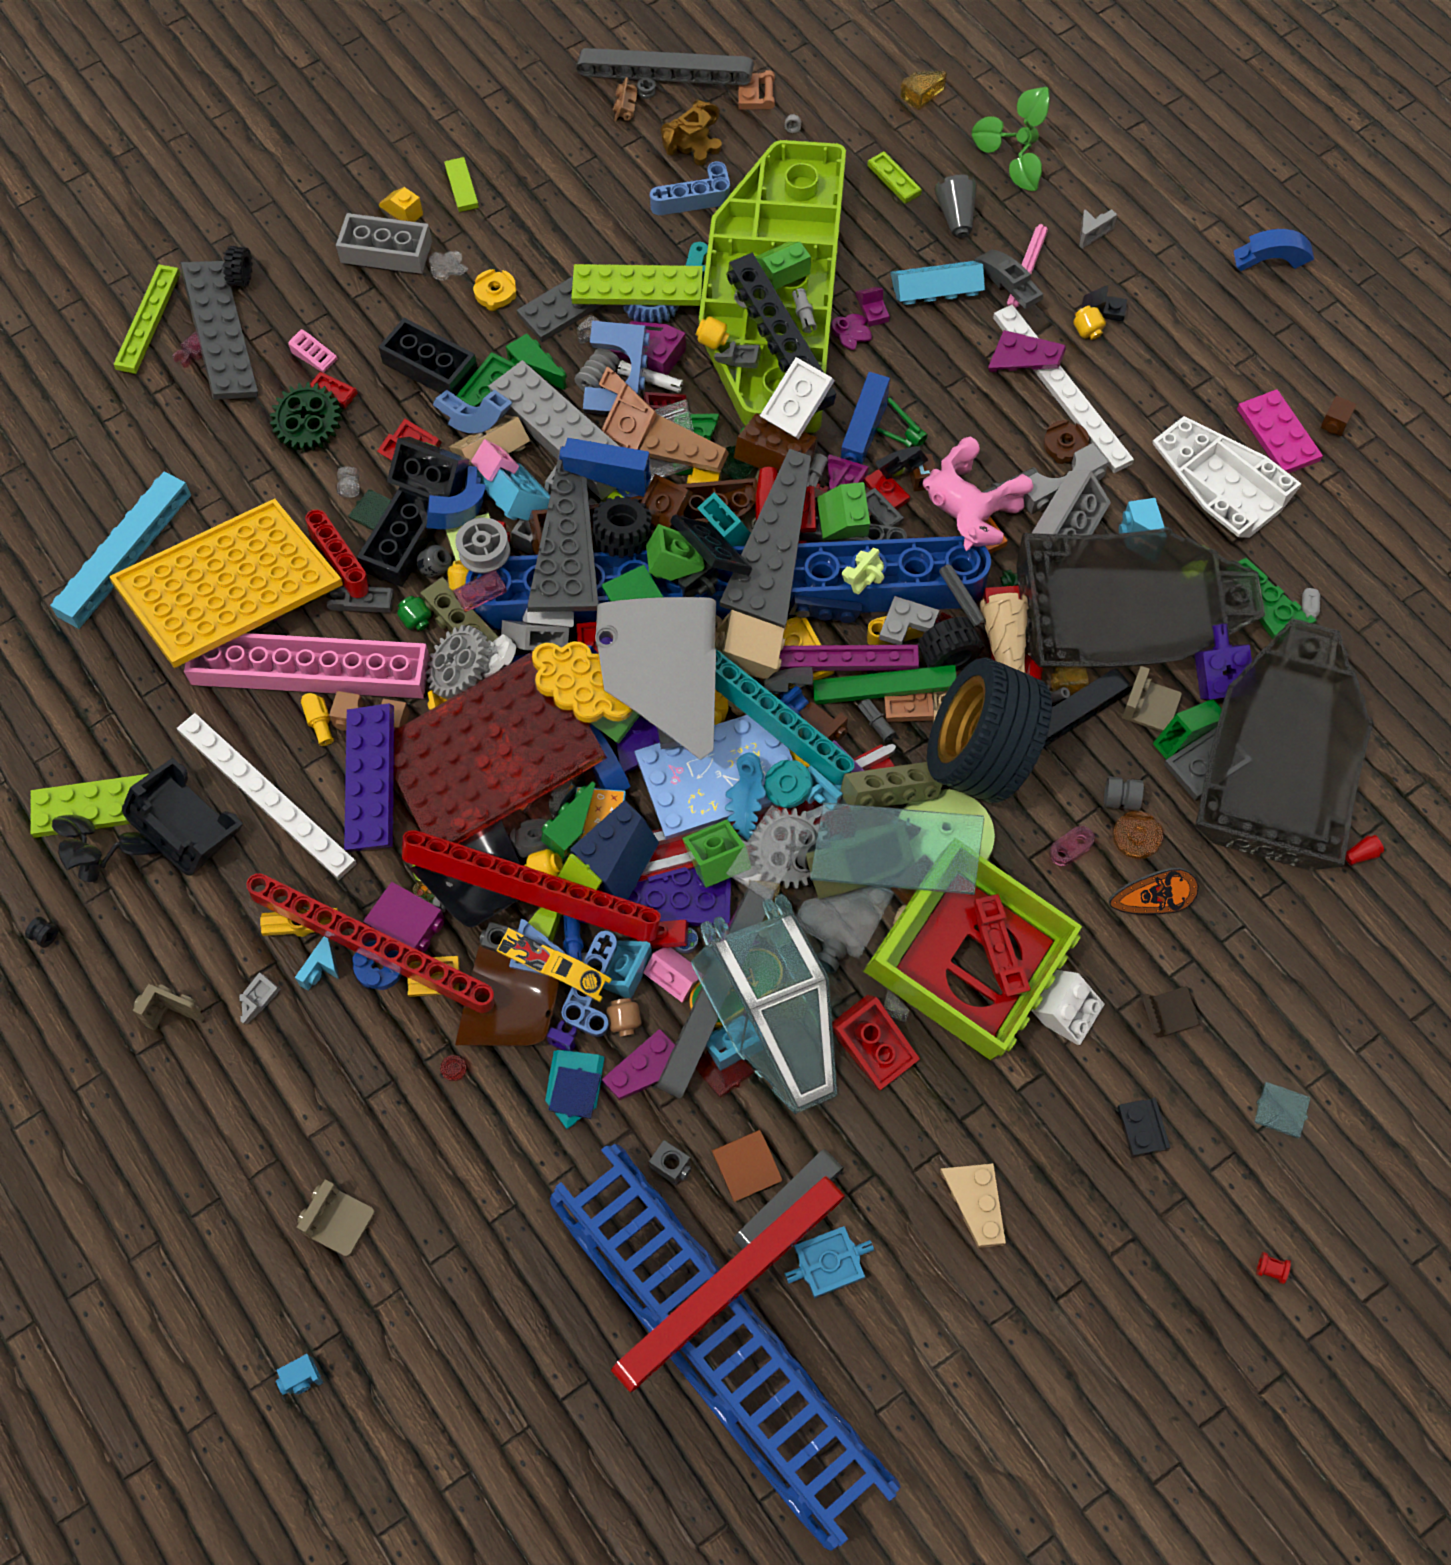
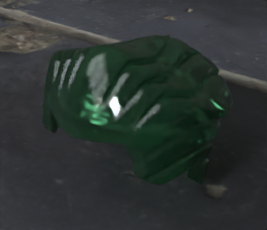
(735, 468)

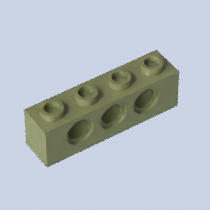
(441, 595)
(890, 786)

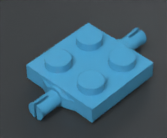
(829, 1262)

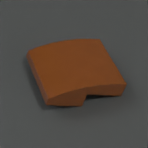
(746, 1165)

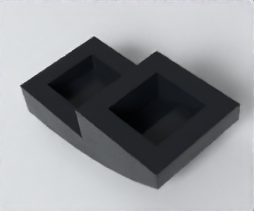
(894, 462)

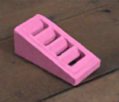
(302, 341)

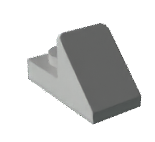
(1095, 228)

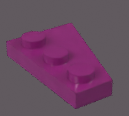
(641, 1067)

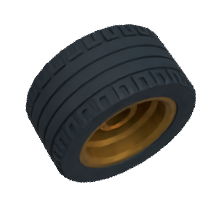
(989, 730)

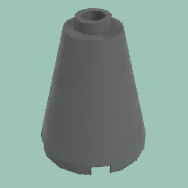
(957, 203)

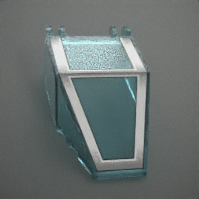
(773, 1002)

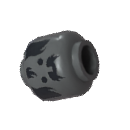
(434, 561)

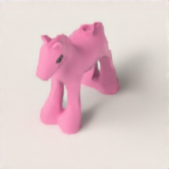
(967, 502)

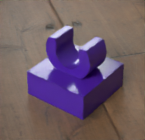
(560, 1039)

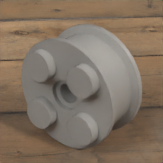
(482, 545)

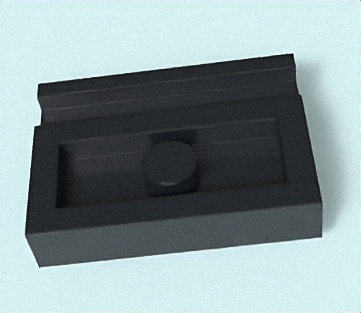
(1143, 1127)

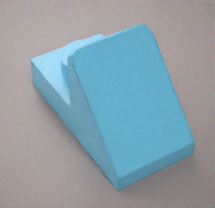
(320, 959)

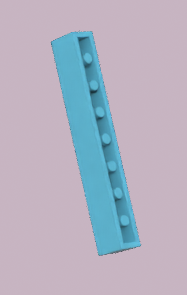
(120, 549)

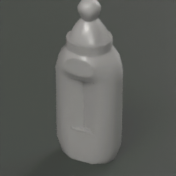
(1311, 602)

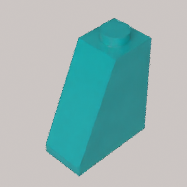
(724, 521)

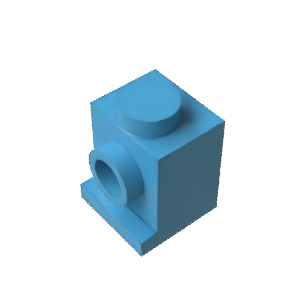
(298, 1376)

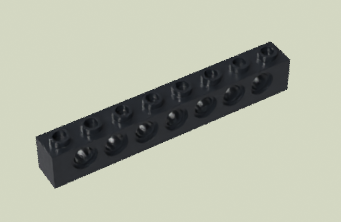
(748, 269)

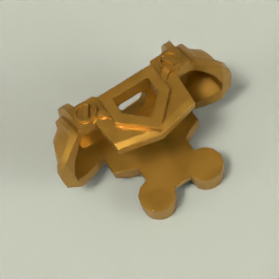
(692, 134)

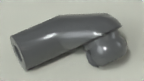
(1059, 695)

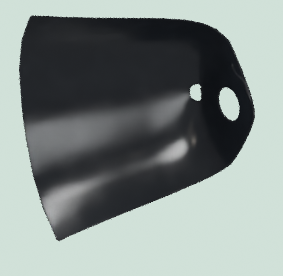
(464, 900)

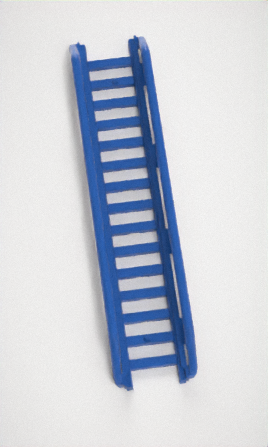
(725, 1404)

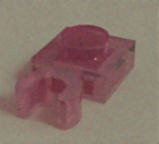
(190, 350)

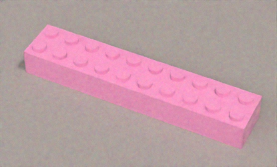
(314, 665)

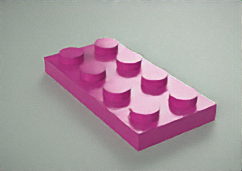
(1279, 431)

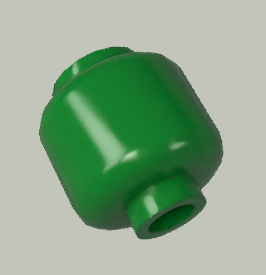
(414, 613)

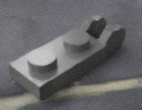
(375, 601)

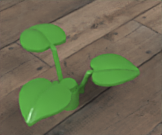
(988, 135)

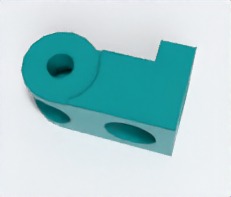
(697, 256)

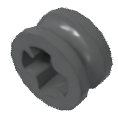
(646, 83)

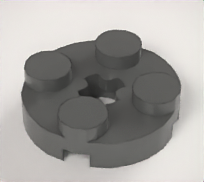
(528, 837)

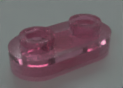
(1069, 845)

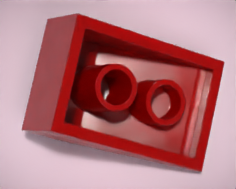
(874, 1041)

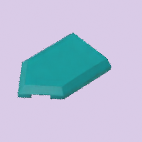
(573, 1060)

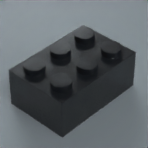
(427, 468)

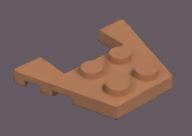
(630, 414)

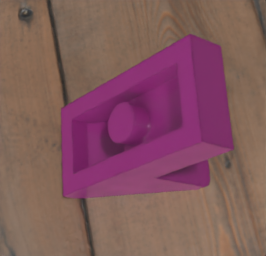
(873, 306)

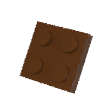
(665, 500)

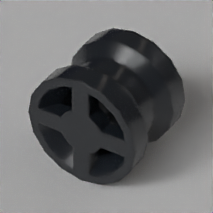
(41, 932)

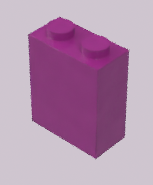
(405, 917)

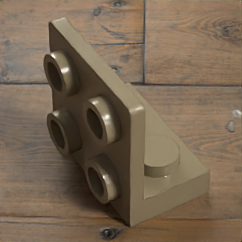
(1151, 703)

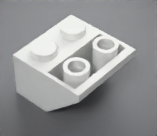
(1069, 1006)

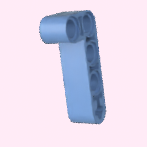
(692, 194)
(584, 1003)

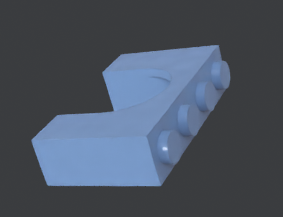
(625, 338)

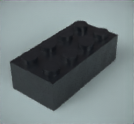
(427, 357)
(397, 538)

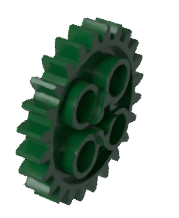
(306, 417)

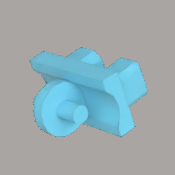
(822, 789)

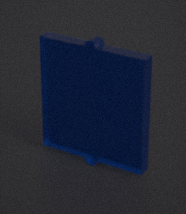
(574, 1092)

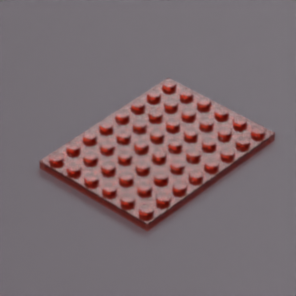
(489, 753)

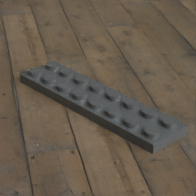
(218, 330)

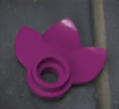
(850, 330)

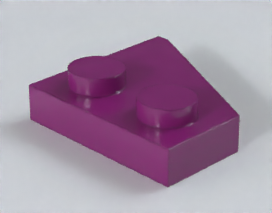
(845, 471)

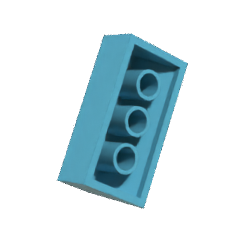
(938, 281)
(516, 492)

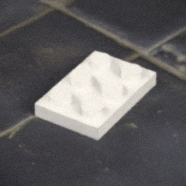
(797, 398)

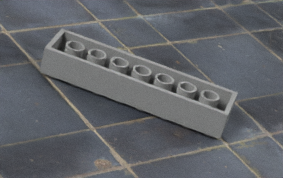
(548, 415)

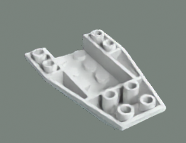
(1226, 477)

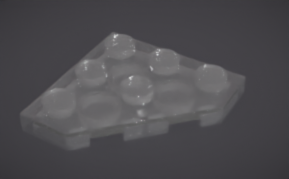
(846, 916)

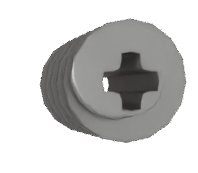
(595, 367)

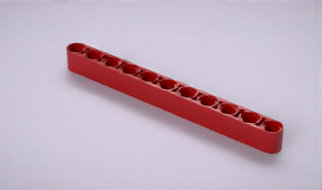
(531, 886)
(376, 952)
(726, 1285)

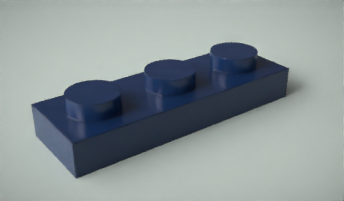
(824, 609)

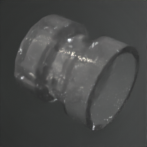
(347, 484)

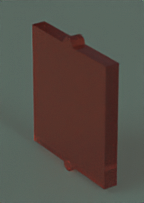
(722, 1080)

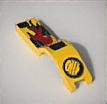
(553, 963)

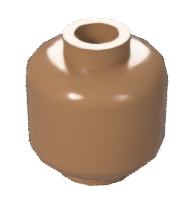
(623, 1016)

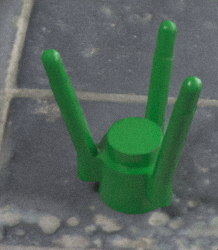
(914, 433)

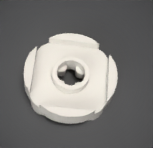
(501, 653)

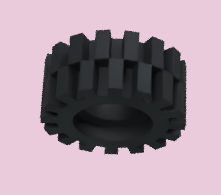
(237, 266)

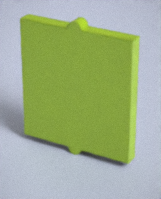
(576, 871)

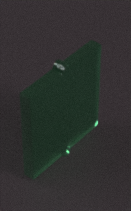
(369, 509)

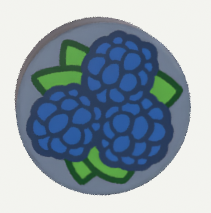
(692, 942)

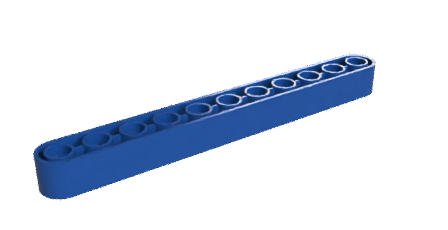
(908, 573)

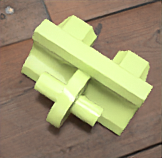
(868, 570)

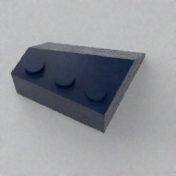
(618, 850)

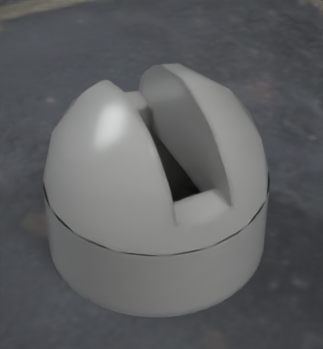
(796, 125)

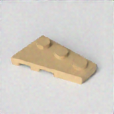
(978, 1200)

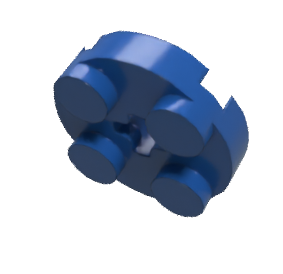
(371, 977)

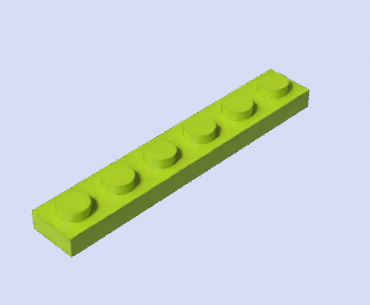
(147, 319)

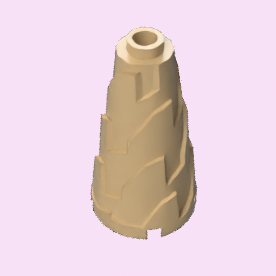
(1006, 628)

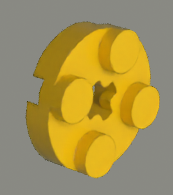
(498, 298)

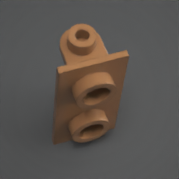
(625, 104)

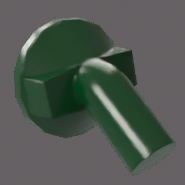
(1009, 578)

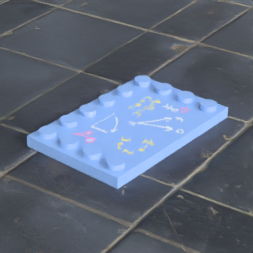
(691, 790)

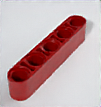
(337, 553)

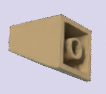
(750, 644)

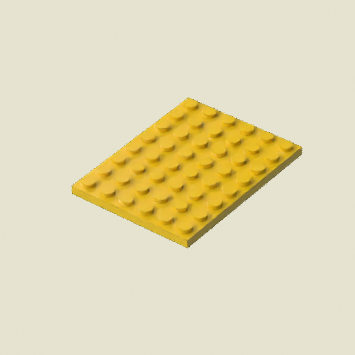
(225, 582)

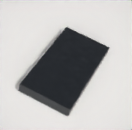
(711, 545)

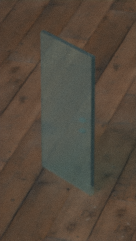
(898, 848)

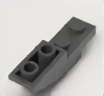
(1012, 275)

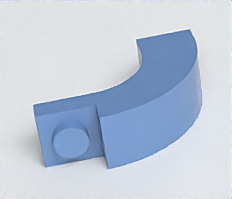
(471, 418)

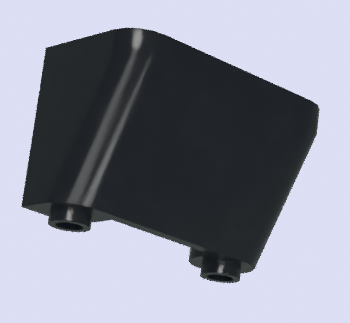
(177, 818)

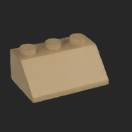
(505, 433)

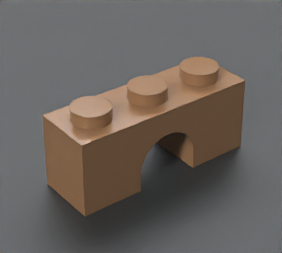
(350, 701)

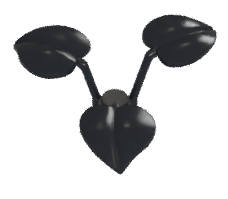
(88, 857)

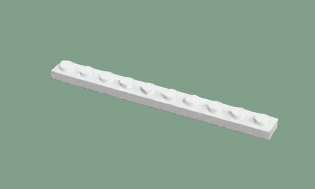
(1071, 398)
(267, 796)

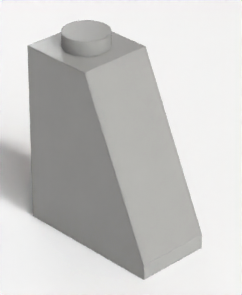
(530, 635)

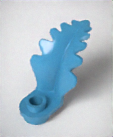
(745, 795)

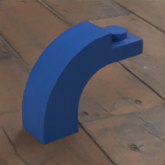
(1275, 244)
(458, 509)
(609, 771)

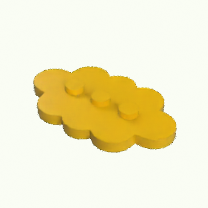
(576, 682)

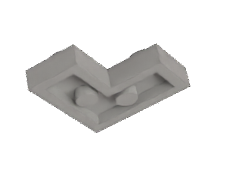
(905, 615)

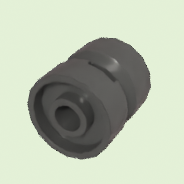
(1127, 794)

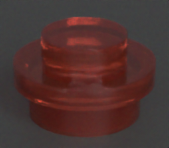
(453, 1068)

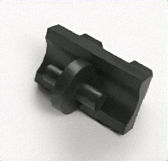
(699, 582)

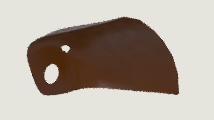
(518, 1008)

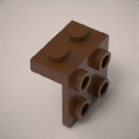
(830, 727)

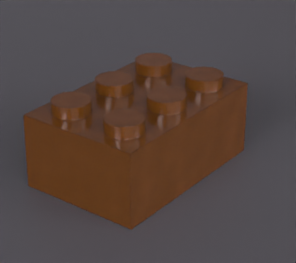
(767, 445)

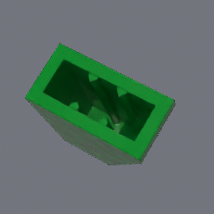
(1188, 727)

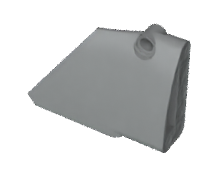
(663, 664)

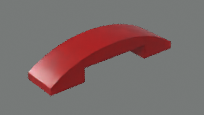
(998, 946)

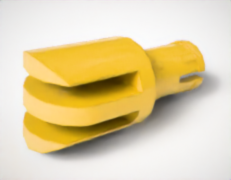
(317, 717)

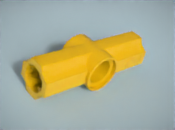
(276, 924)

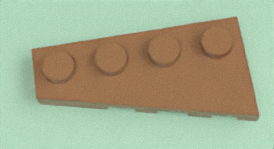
(681, 446)

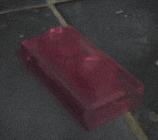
(480, 591)

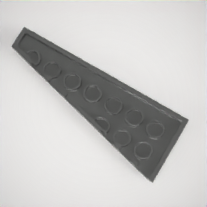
(772, 548)
(565, 560)

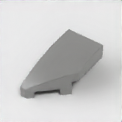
(257, 997)

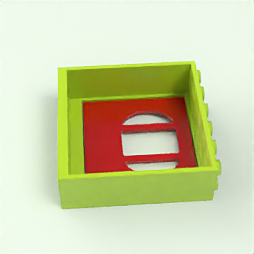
(922, 971)

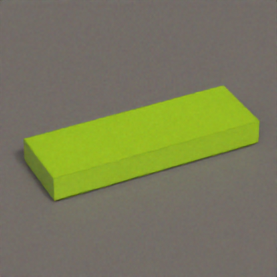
(894, 177)
(461, 184)

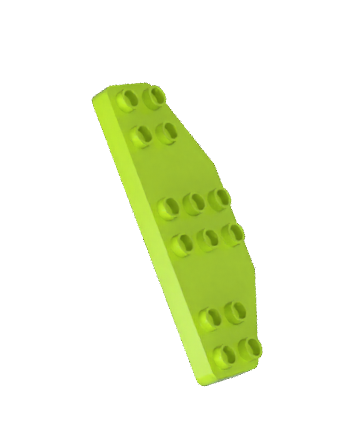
(783, 199)

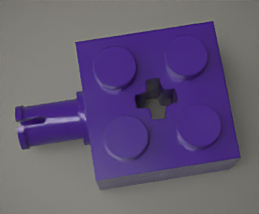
(1214, 661)

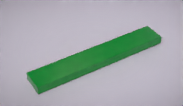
(884, 684)

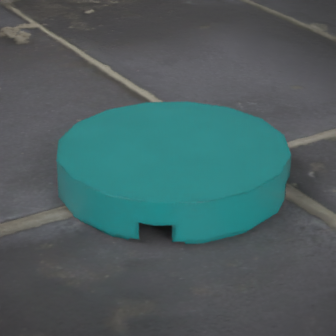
(788, 783)

